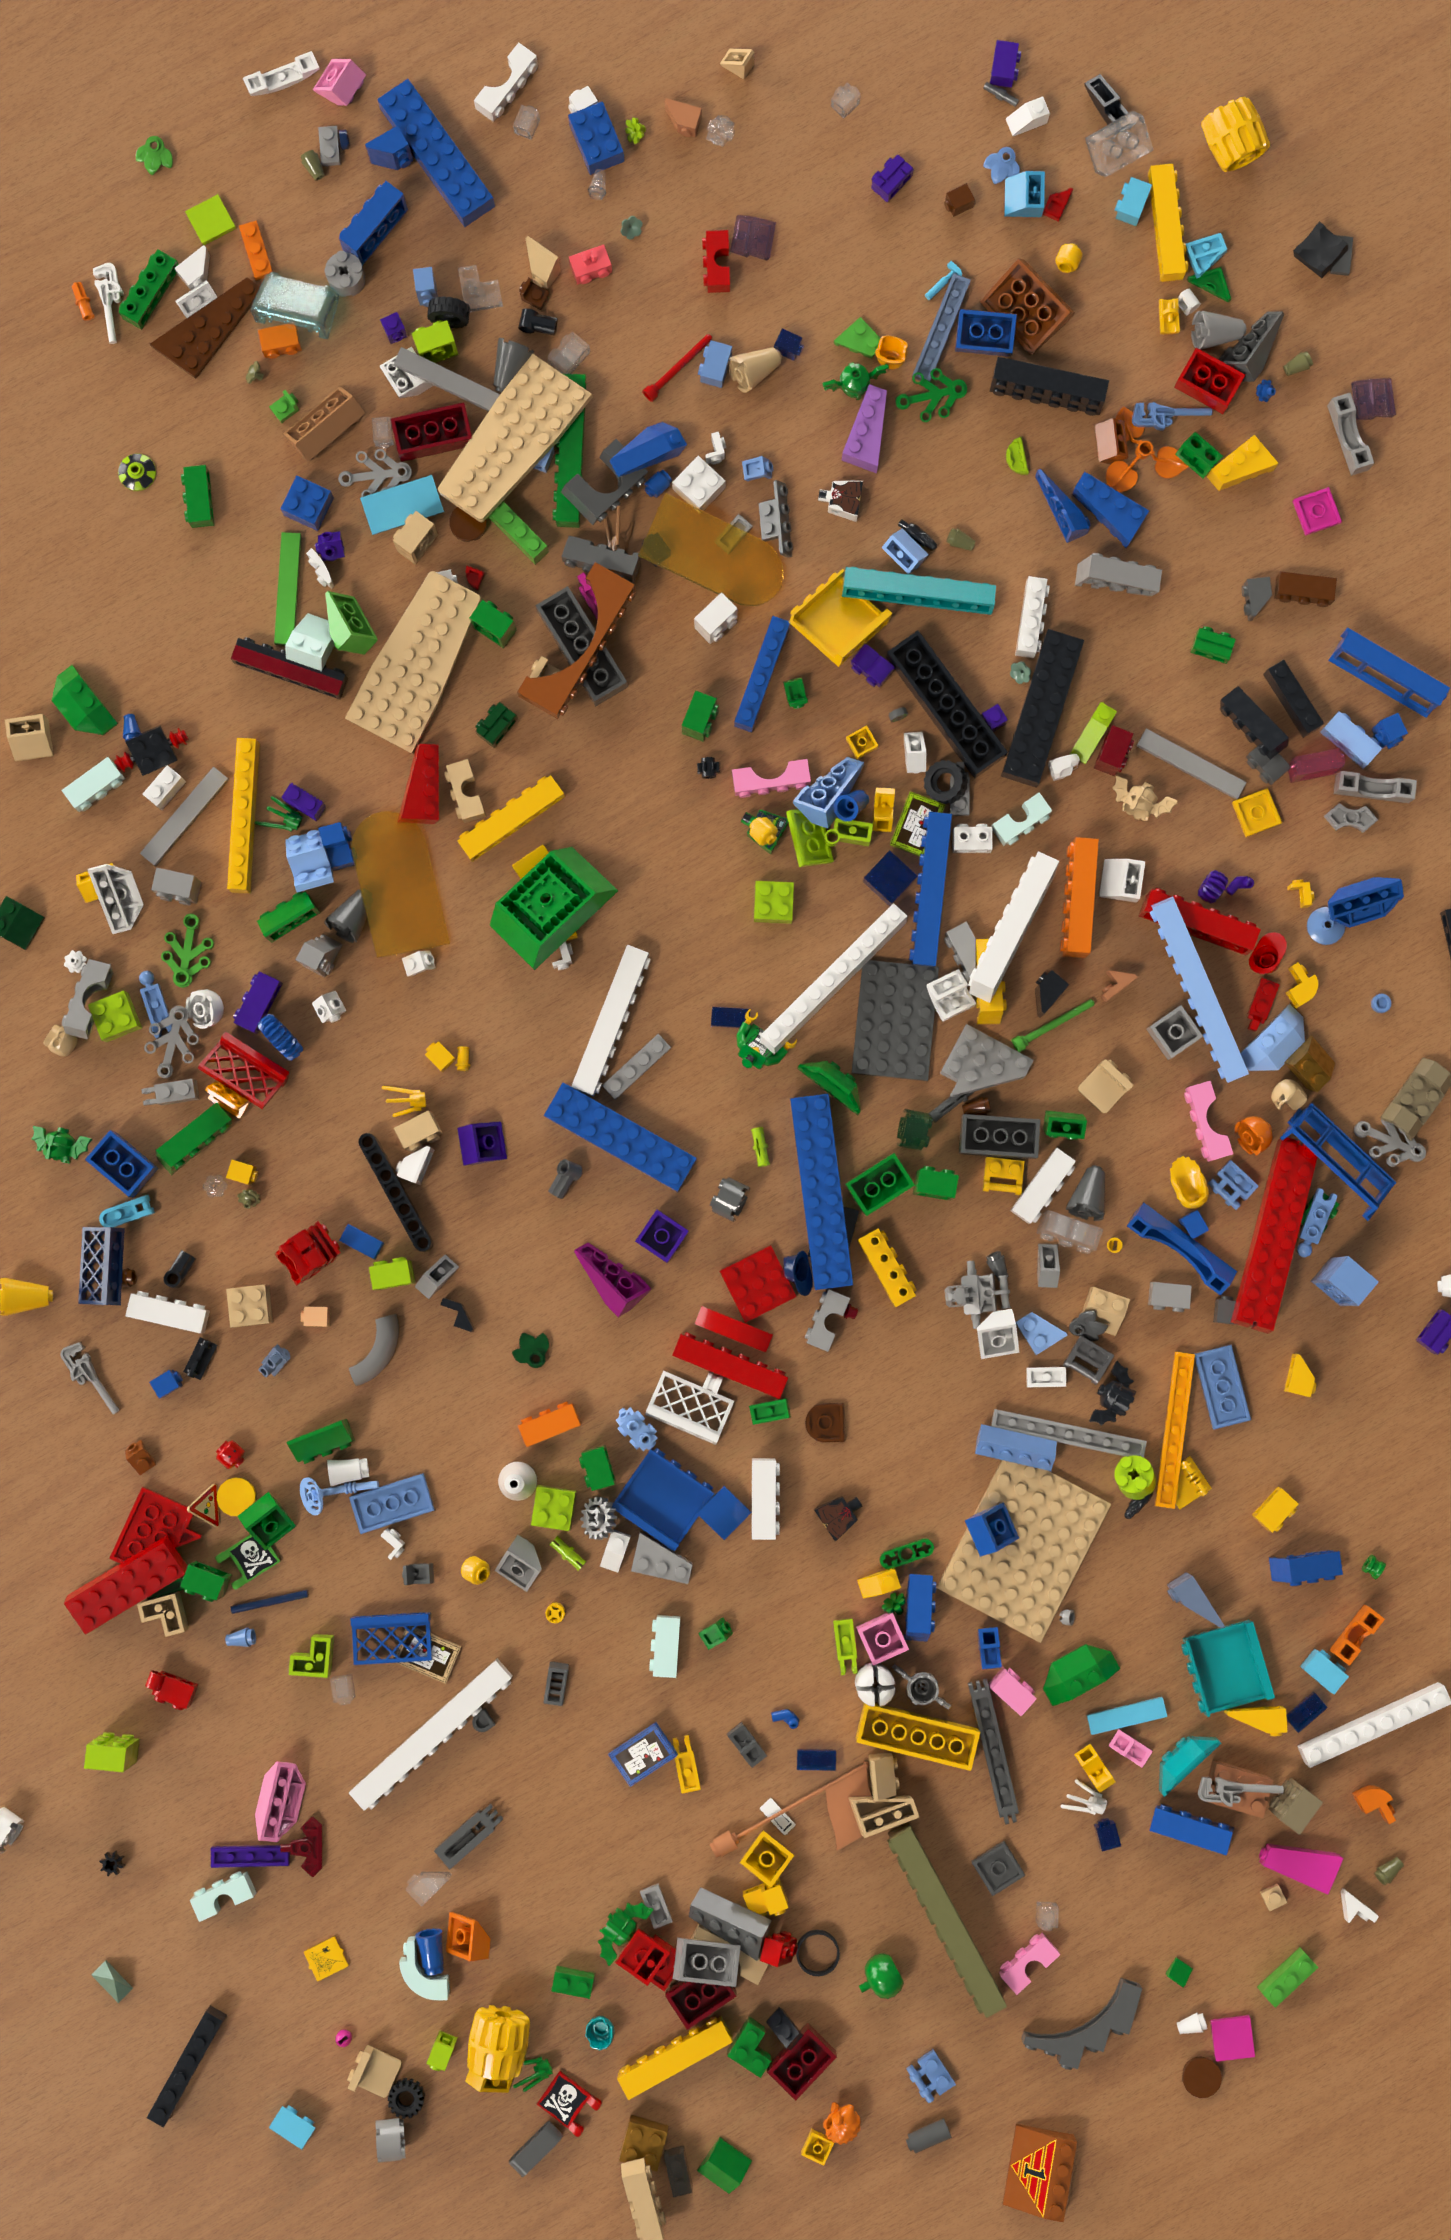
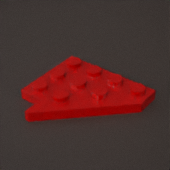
(149, 1521)

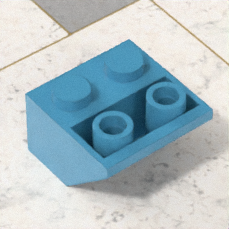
(1025, 194)

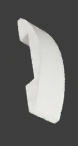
(282, 77)

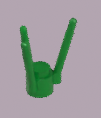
(291, 819)
(542, 2071)

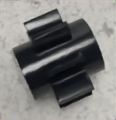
(708, 767)
(113, 1868)

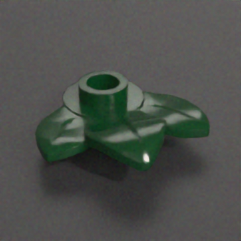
(529, 1347)

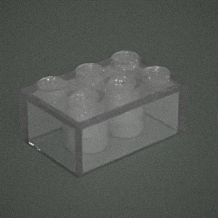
(1119, 144)
(1069, 1232)

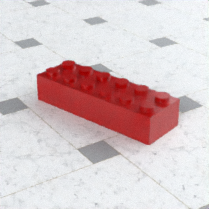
(1208, 924)
(125, 1585)

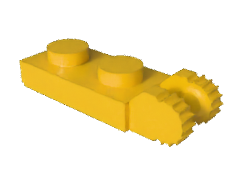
(686, 1767)

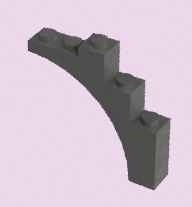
(1093, 2035)

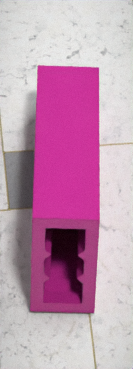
(1306, 1866)

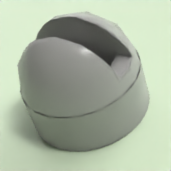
(1068, 1617)

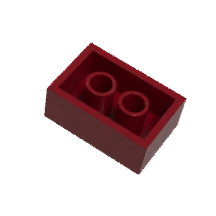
(697, 2000)
(803, 2064)

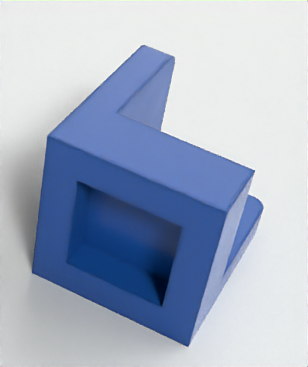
(1194, 1224)

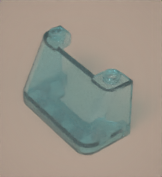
(295, 304)

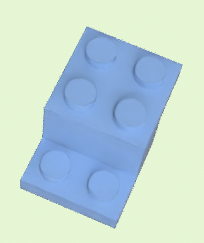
(308, 861)

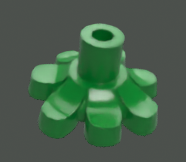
(894, 1603)

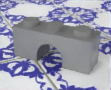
(831, 1303)

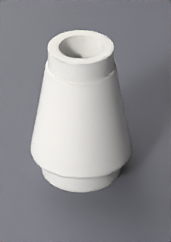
(1192, 2024)

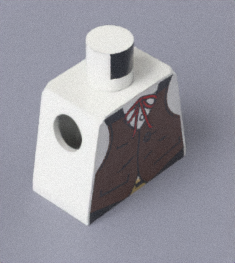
(843, 498)

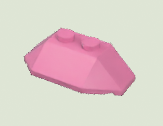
(279, 1801)

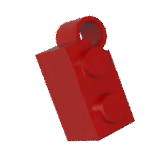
(171, 1689)

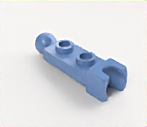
(154, 1001)
(1315, 1222)

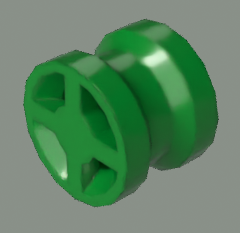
(1373, 1567)

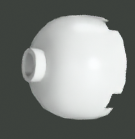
(204, 1008)

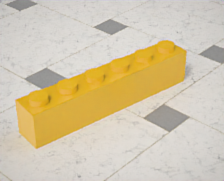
(1167, 222)
(511, 818)
(674, 2057)

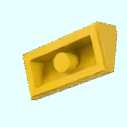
(525, 864)

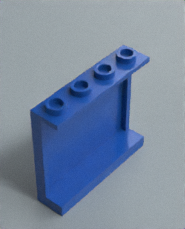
(663, 1498)

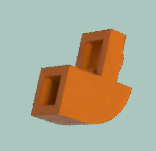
(1374, 1797)

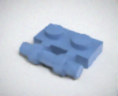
(1237, 1180)
(935, 2071)

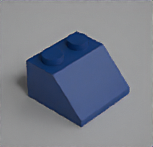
(390, 150)
(992, 1529)

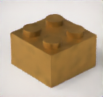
(644, 2140)

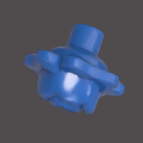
(1265, 390)

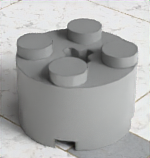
(336, 270)
(389, 2140)

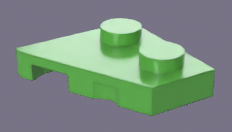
(859, 339)

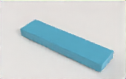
(1126, 1715)

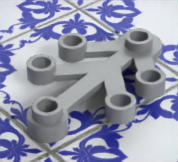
(378, 473)
(173, 1038)
(1393, 1143)

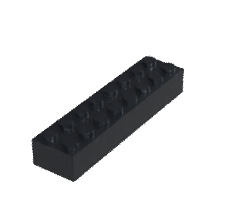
(946, 704)
(1042, 708)

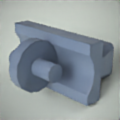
(274, 1361)

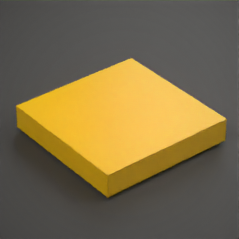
(1256, 812)

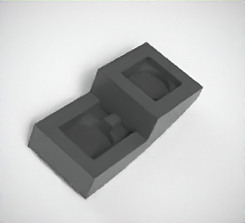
(746, 1744)

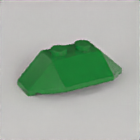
(80, 704)
(834, 1082)
(1078, 1673)

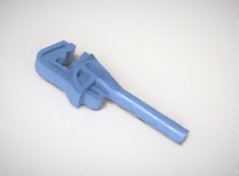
(1160, 415)

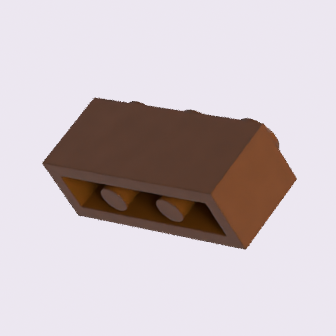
(1305, 589)

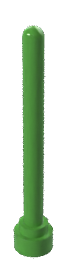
(1021, 1042)

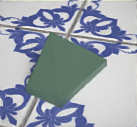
(112, 1981)

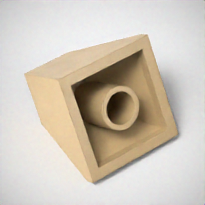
(543, 264)

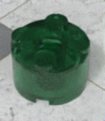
(914, 1129)

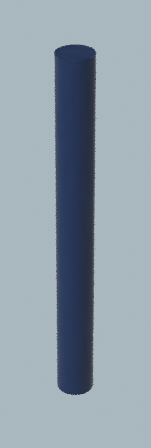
(269, 1601)

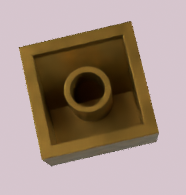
(1311, 1065)

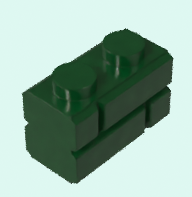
(496, 724)

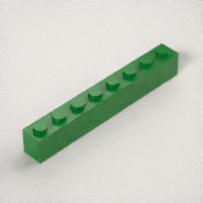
(569, 464)

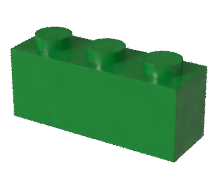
(197, 496)

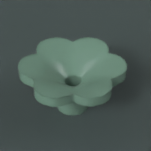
(631, 227)
(1020, 672)

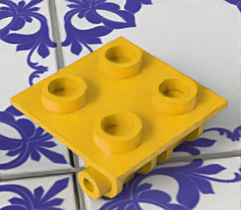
(1190, 1484)

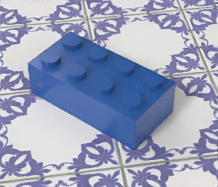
(373, 222)

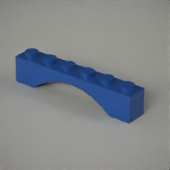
(761, 674)
(1212, 1269)

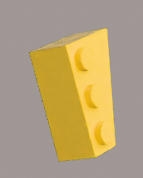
(1242, 464)

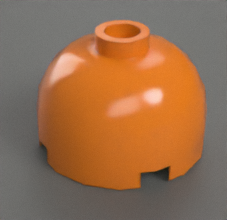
(1254, 1134)

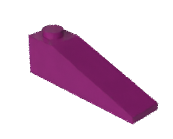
(614, 1284)

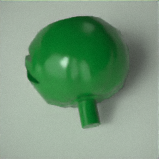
(882, 1977)

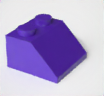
(482, 1143)

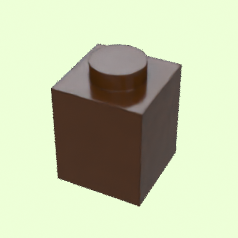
(959, 200)

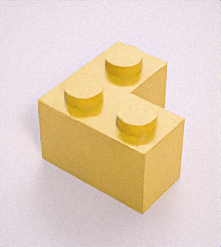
(764, 1899)

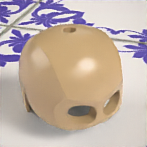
(59, 1041)
(1288, 1093)

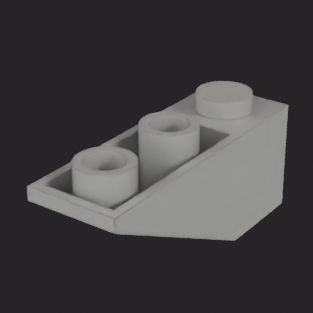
(964, 946)

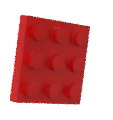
(757, 1284)

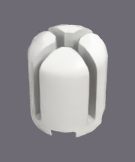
(865, 1678)

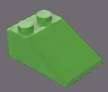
(348, 624)

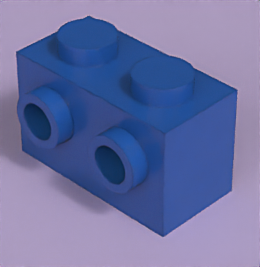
(1390, 731)

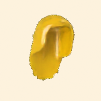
(1189, 1183)

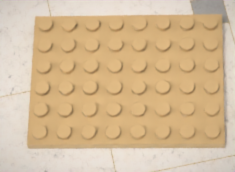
(1031, 1575)

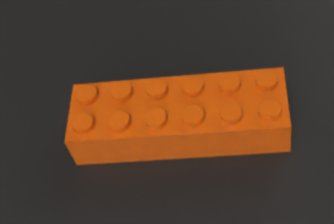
(1080, 897)

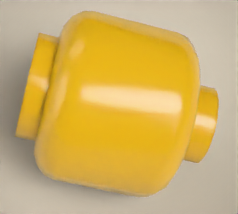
(1068, 258)
(763, 831)
(475, 1570)

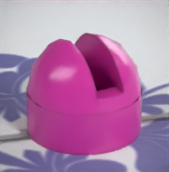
(341, 2034)

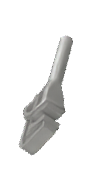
(84, 1370)
(1228, 1790)

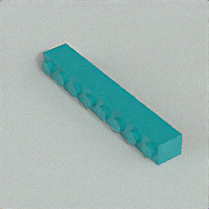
(918, 590)

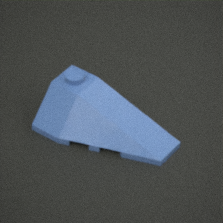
(819, 799)

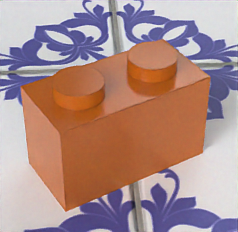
(279, 340)

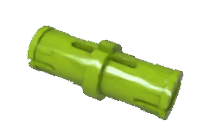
(760, 1146)
(567, 1553)

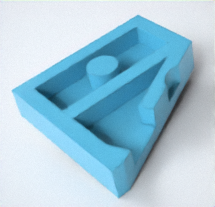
(1205, 253)

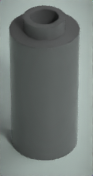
(928, 2136)

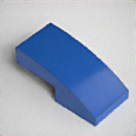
(361, 1241)

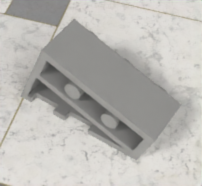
(659, 1561)

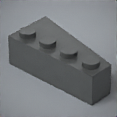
(731, 1922)

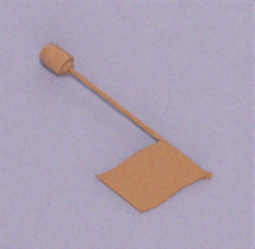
(838, 1806)

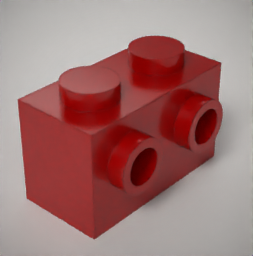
(779, 1949)

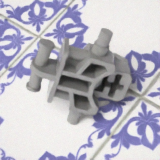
(977, 1294)

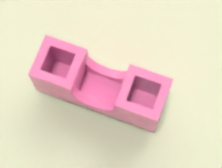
(1040, 1950)

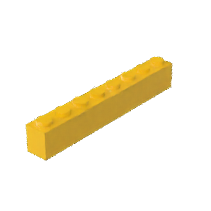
(243, 815)

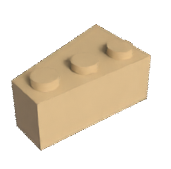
(882, 1814)

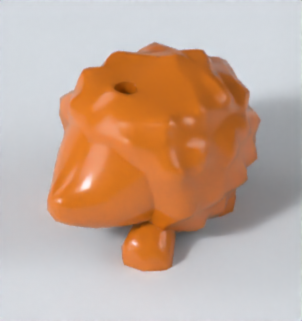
(842, 2124)

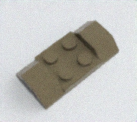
(1418, 1097)

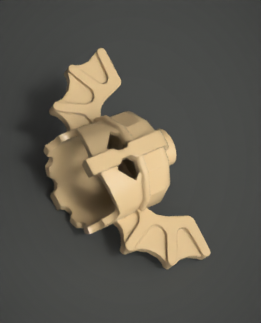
(1141, 800)

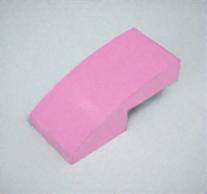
(1130, 1748)

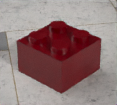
(1113, 751)

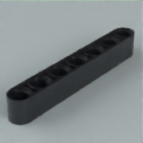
(387, 1186)

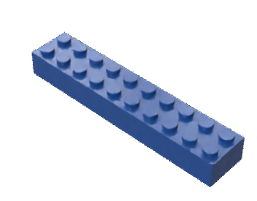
(821, 1191)

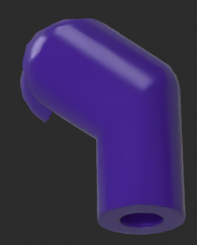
(1241, 882)

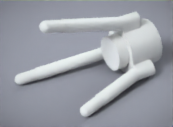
(1095, 1804)

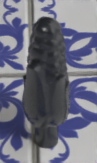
(918, 534)
(1136, 1505)

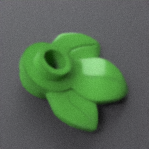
(154, 157)

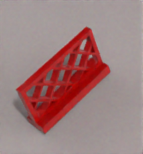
(252, 1061)

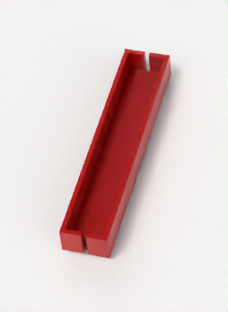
(1275, 1236)

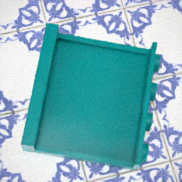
(1227, 1667)

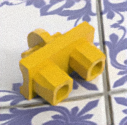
(1169, 316)

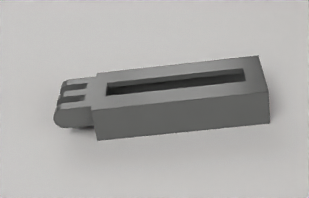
(464, 1840)

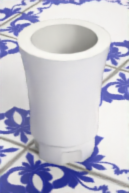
(347, 1470)

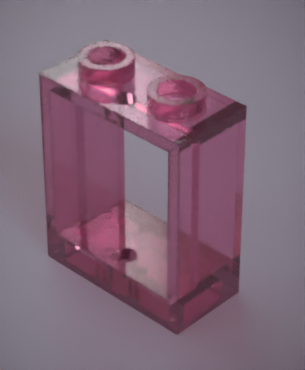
(1316, 765)

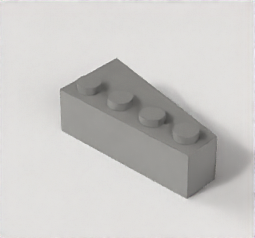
(1118, 575)

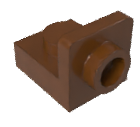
(533, 294)

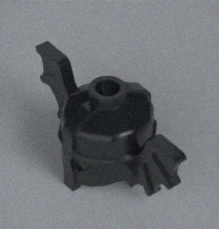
(1114, 1396)

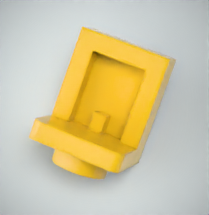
(1305, 894)

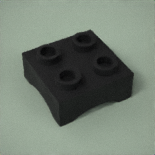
(1320, 250)

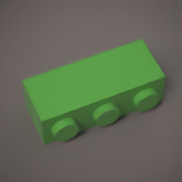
(1287, 1977)

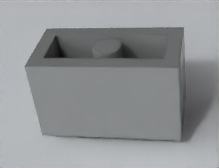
(1169, 1295)

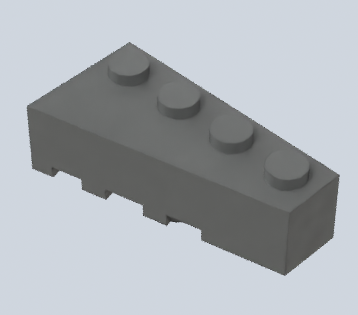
(583, 554)

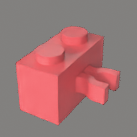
(590, 265)

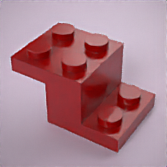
(648, 1959)

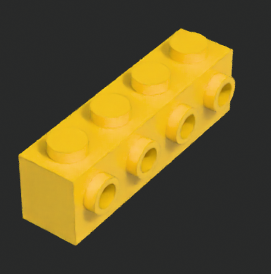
(886, 1267)

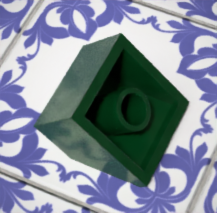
(18, 922)

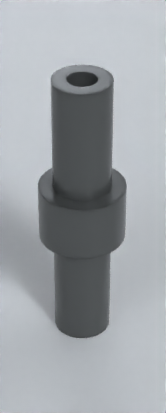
(1001, 94)

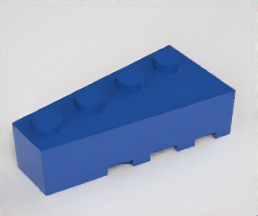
(1110, 507)

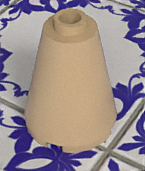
(753, 367)

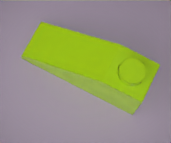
(1093, 732)

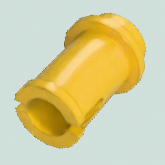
(463, 1059)

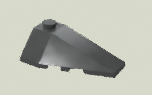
(1253, 349)

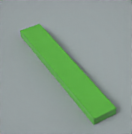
(287, 587)

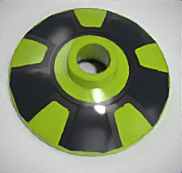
(141, 479)

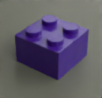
(662, 1236)

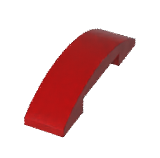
(733, 1329)

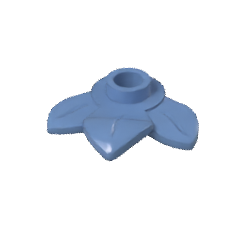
(1002, 168)

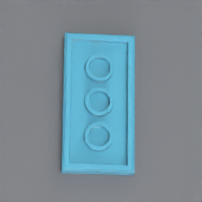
(392, 506)

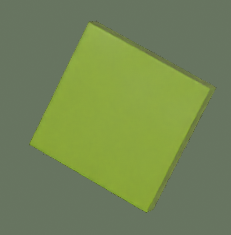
(210, 220)

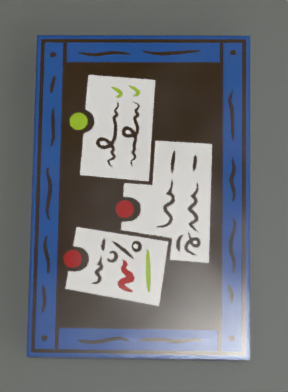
(643, 1754)

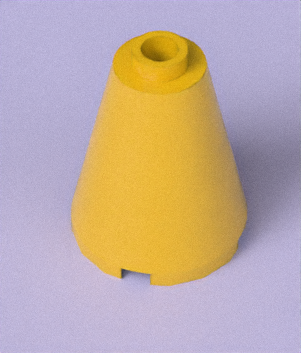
(22, 1296)

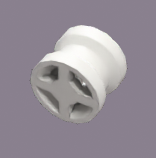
(712, 1382)

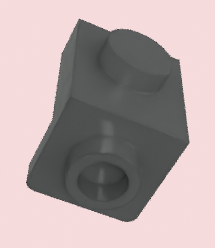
(418, 1573)

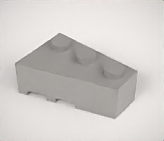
(319, 954)

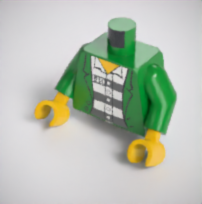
(751, 1048)

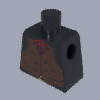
(838, 1515)

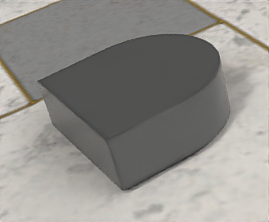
(483, 1721)

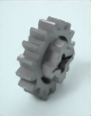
(598, 1518)

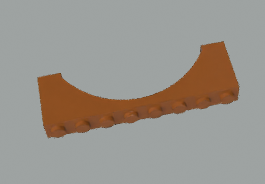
(554, 691)

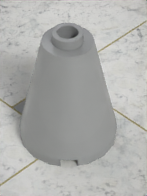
(1215, 329)

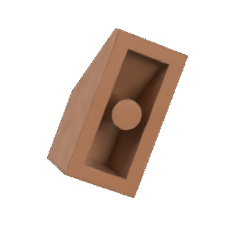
(684, 117)

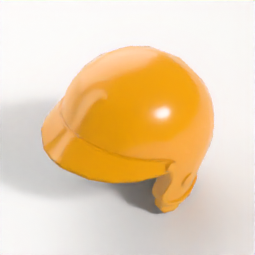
(892, 351)

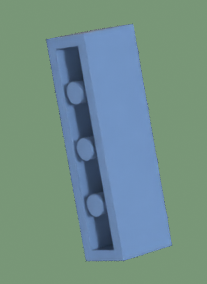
(1016, 1447)

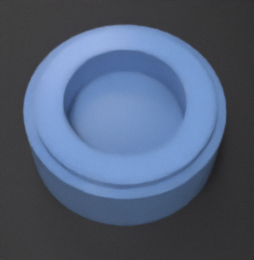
(1381, 1003)

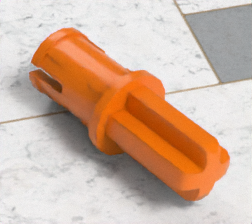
(82, 301)

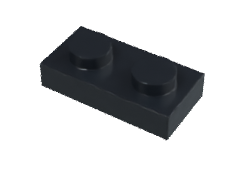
(784, 2028)

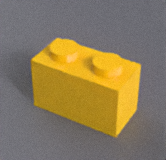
(1275, 1510)

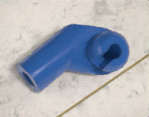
(787, 1716)

